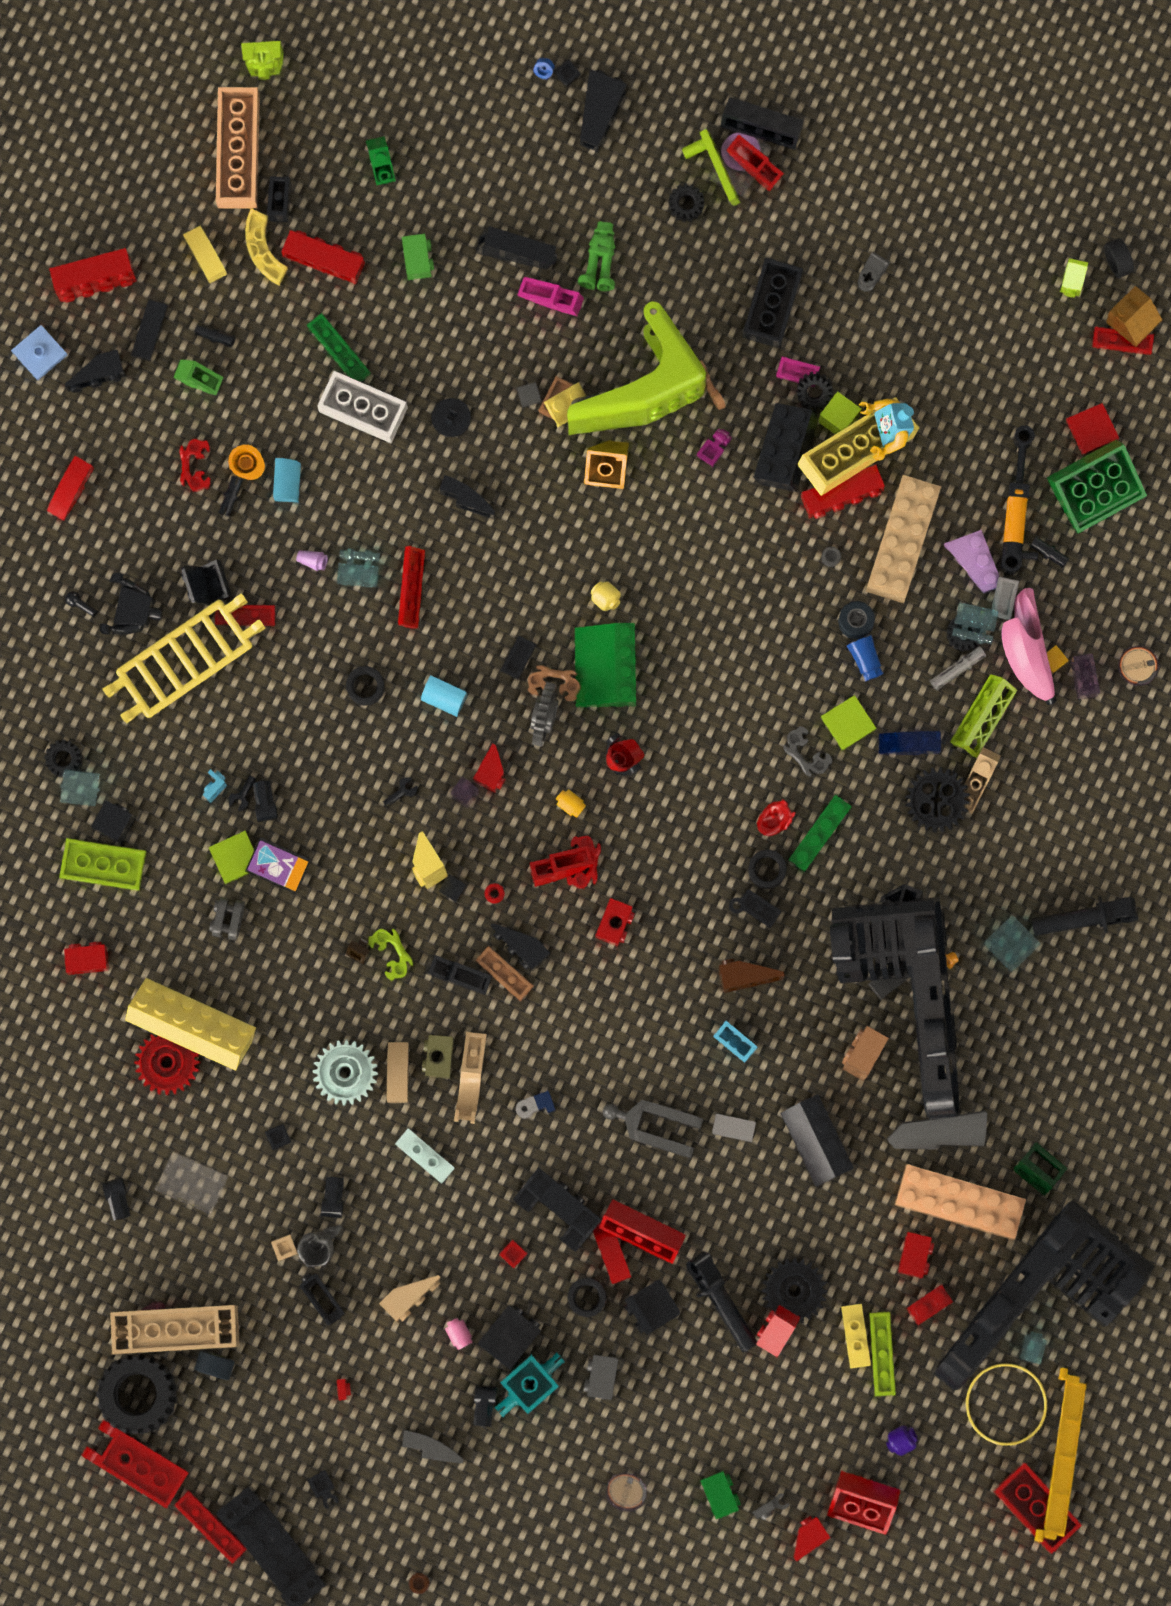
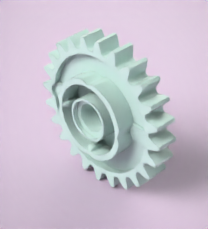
(345, 1088)

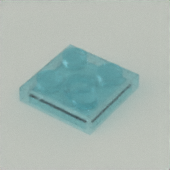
(1011, 943)

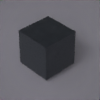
(113, 822)

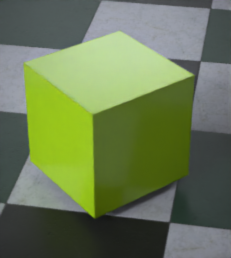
(839, 413)

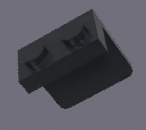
(206, 583)
(652, 1307)

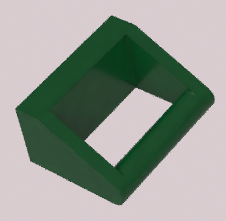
(1034, 1175)

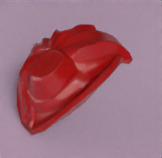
(775, 818)

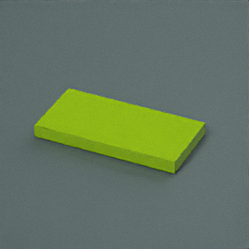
(102, 864)

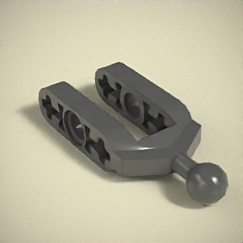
(633, 1118)

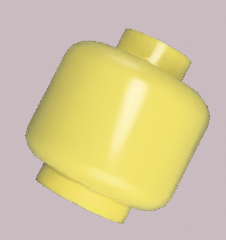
(605, 596)

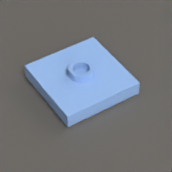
(39, 352)

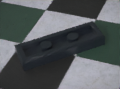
(149, 330)

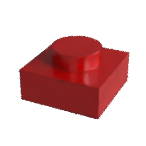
(344, 1389)

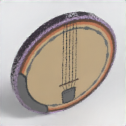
(1138, 665)
(626, 1492)

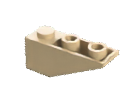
(980, 776)
(403, 1298)

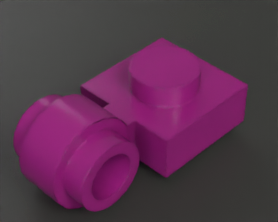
(711, 451)

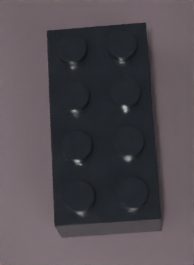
(772, 303)
(785, 443)

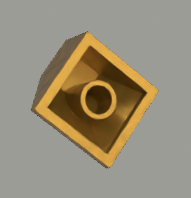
(607, 464)

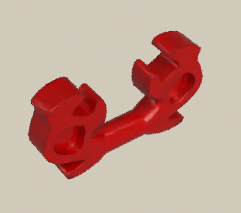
(195, 482)
(580, 879)

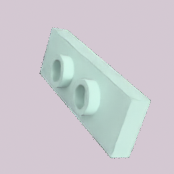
(424, 1156)

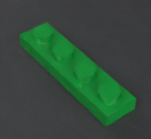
(819, 833)

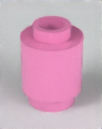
(458, 1333)

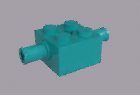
(529, 1398)

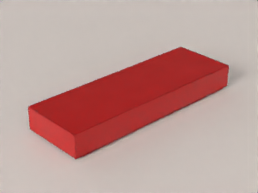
(1110, 339)
(250, 614)

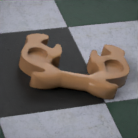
(715, 395)
(571, 685)

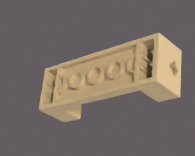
(174, 1329)

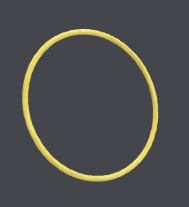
(987, 1438)

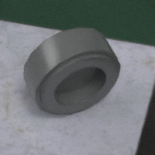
(831, 556)

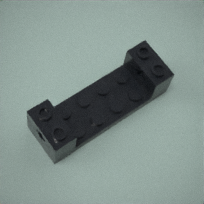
(272, 1547)

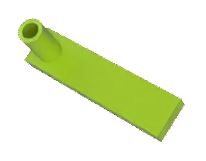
(707, 143)

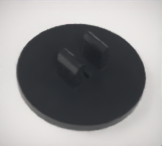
(451, 417)

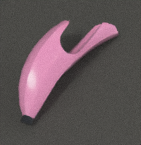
(1026, 648)

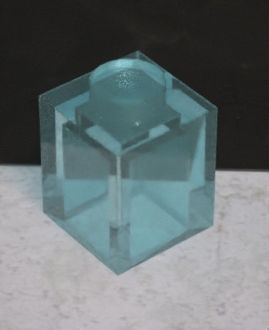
(1033, 1348)

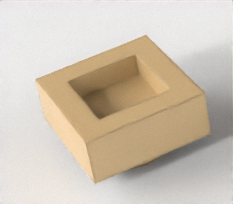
(284, 1248)

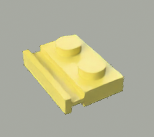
(561, 402)

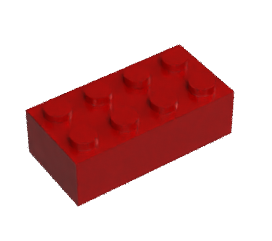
(93, 275)
(1028, 1501)

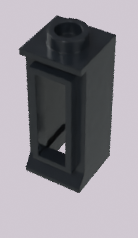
(309, 1281)

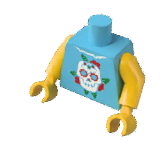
(893, 424)

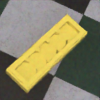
(855, 1336)

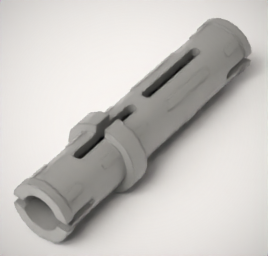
(965, 662)

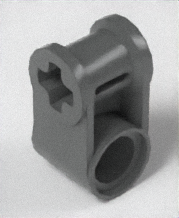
(873, 269)

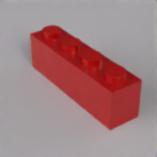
(323, 257)
(853, 490)
(642, 1231)

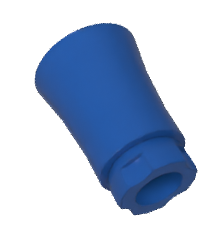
(866, 657)

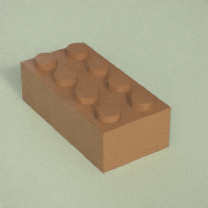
(867, 1048)

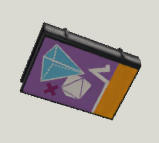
(277, 865)

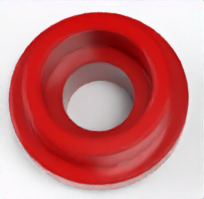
(494, 900)

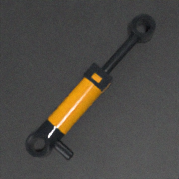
(1016, 509)

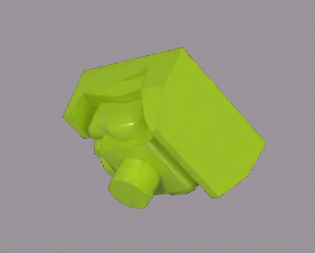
(263, 58)

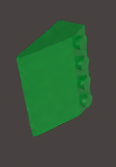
(1097, 486)
(606, 665)

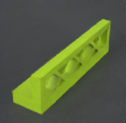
(982, 712)

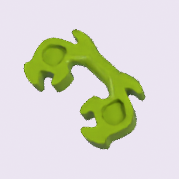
(382, 937)

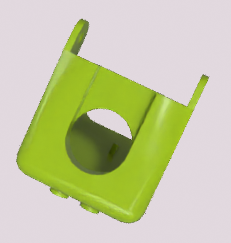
(673, 384)

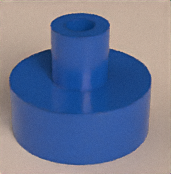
(543, 68)

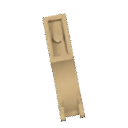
(470, 1077)

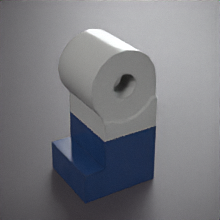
(534, 1104)

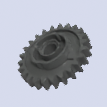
(544, 714)

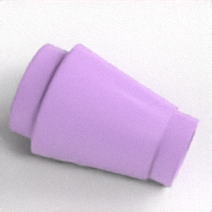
(313, 559)

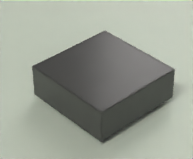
(529, 395)

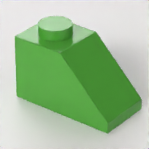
(198, 376)

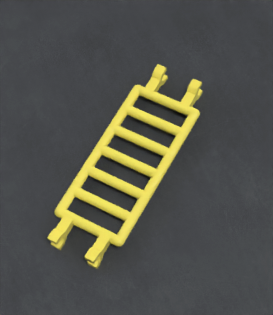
(214, 667)

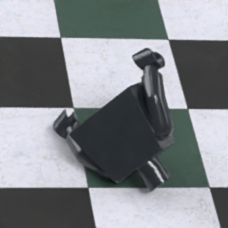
(133, 608)

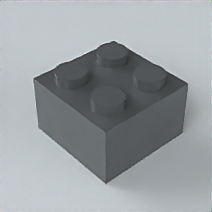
(602, 1377)

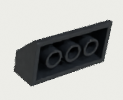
(817, 1140)

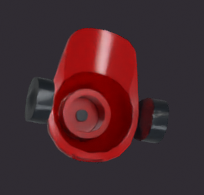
(623, 755)

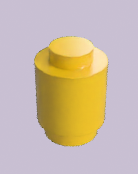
(570, 803)

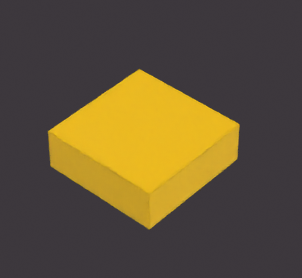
(1056, 659)

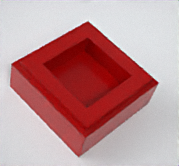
(513, 1254)

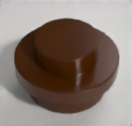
(419, 1583)

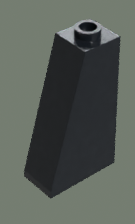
(515, 248)

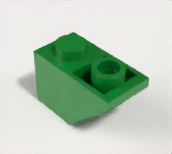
(380, 160)

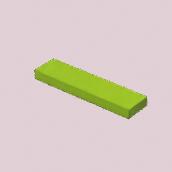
(882, 1354)

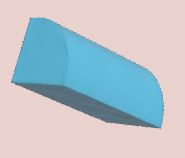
(286, 480)
(443, 696)
(735, 1041)

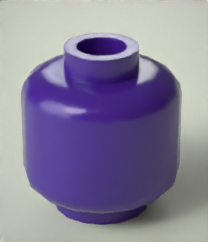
(902, 1440)

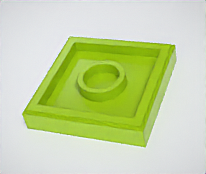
(848, 722)
(232, 856)

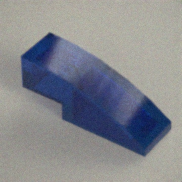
(910, 743)

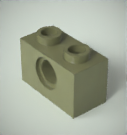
(438, 1044)

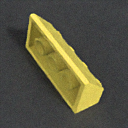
(427, 865)

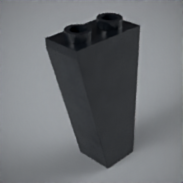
(600, 108)

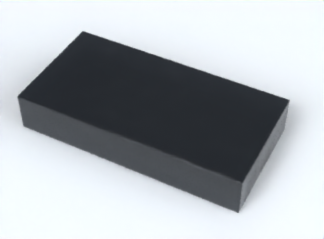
(518, 657)

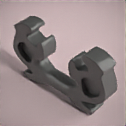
(795, 739)

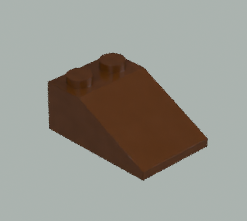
(744, 975)

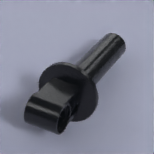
(1103, 914)
(711, 1285)

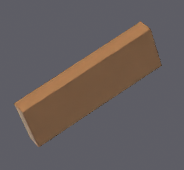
(504, 973)

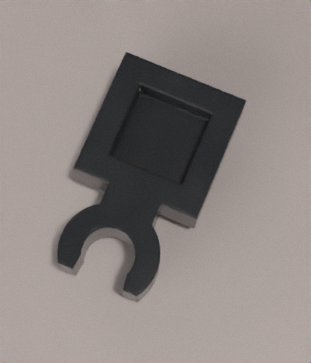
(322, 1486)

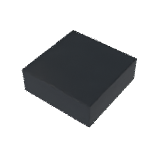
(567, 73)
(452, 888)
(278, 1137)

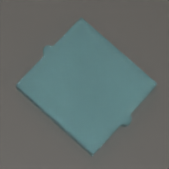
(79, 787)

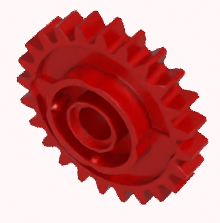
(166, 1078)

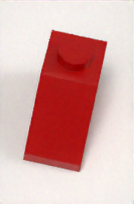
(490, 772)
(809, 1537)

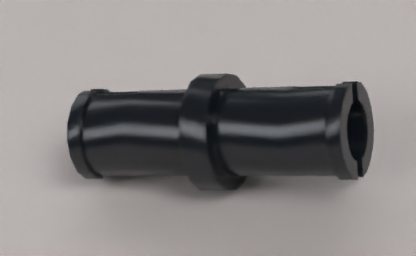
(215, 335)
(230, 496)
(1049, 552)

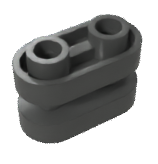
(218, 925)

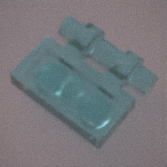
(355, 574)
(975, 617)

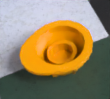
(246, 462)

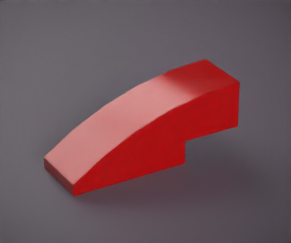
(754, 162)
(70, 488)
(560, 865)
(612, 1255)

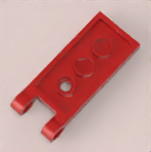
(143, 1471)

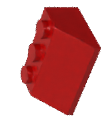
(863, 1502)

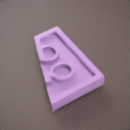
(974, 556)

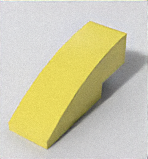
(205, 254)

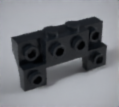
(558, 1199)

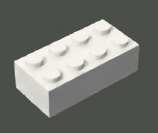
(362, 407)

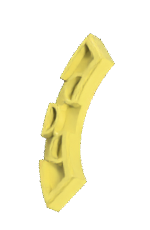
(258, 248)

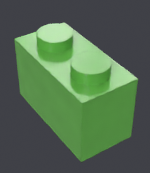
(416, 256)

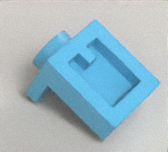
(212, 790)

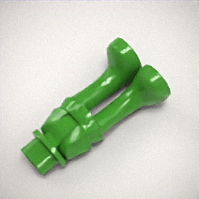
(600, 247)

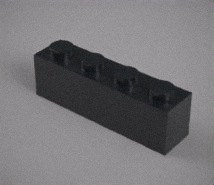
(762, 123)

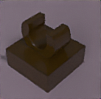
(359, 950)

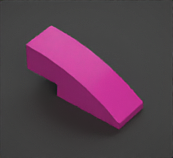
(551, 296)

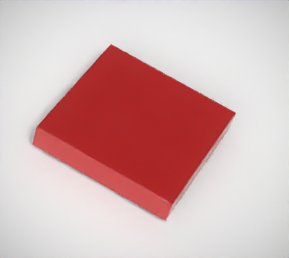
(1092, 429)

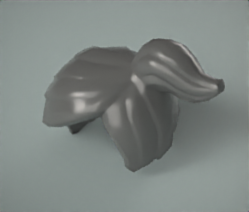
(317, 1247)

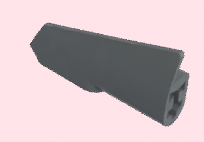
(963, 1130)

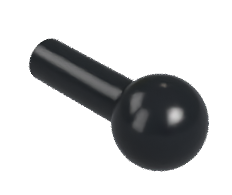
(74, 599)

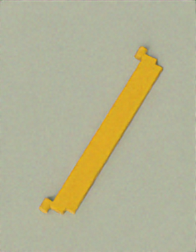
(1064, 1458)

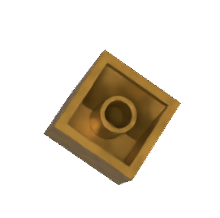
(1134, 316)

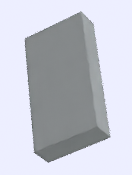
(1005, 597)
(733, 1127)

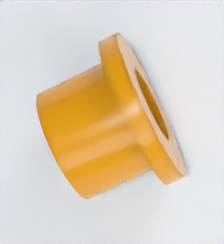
(951, 959)

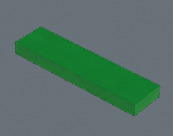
(338, 348)

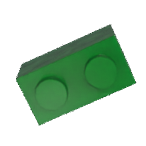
(720, 1495)

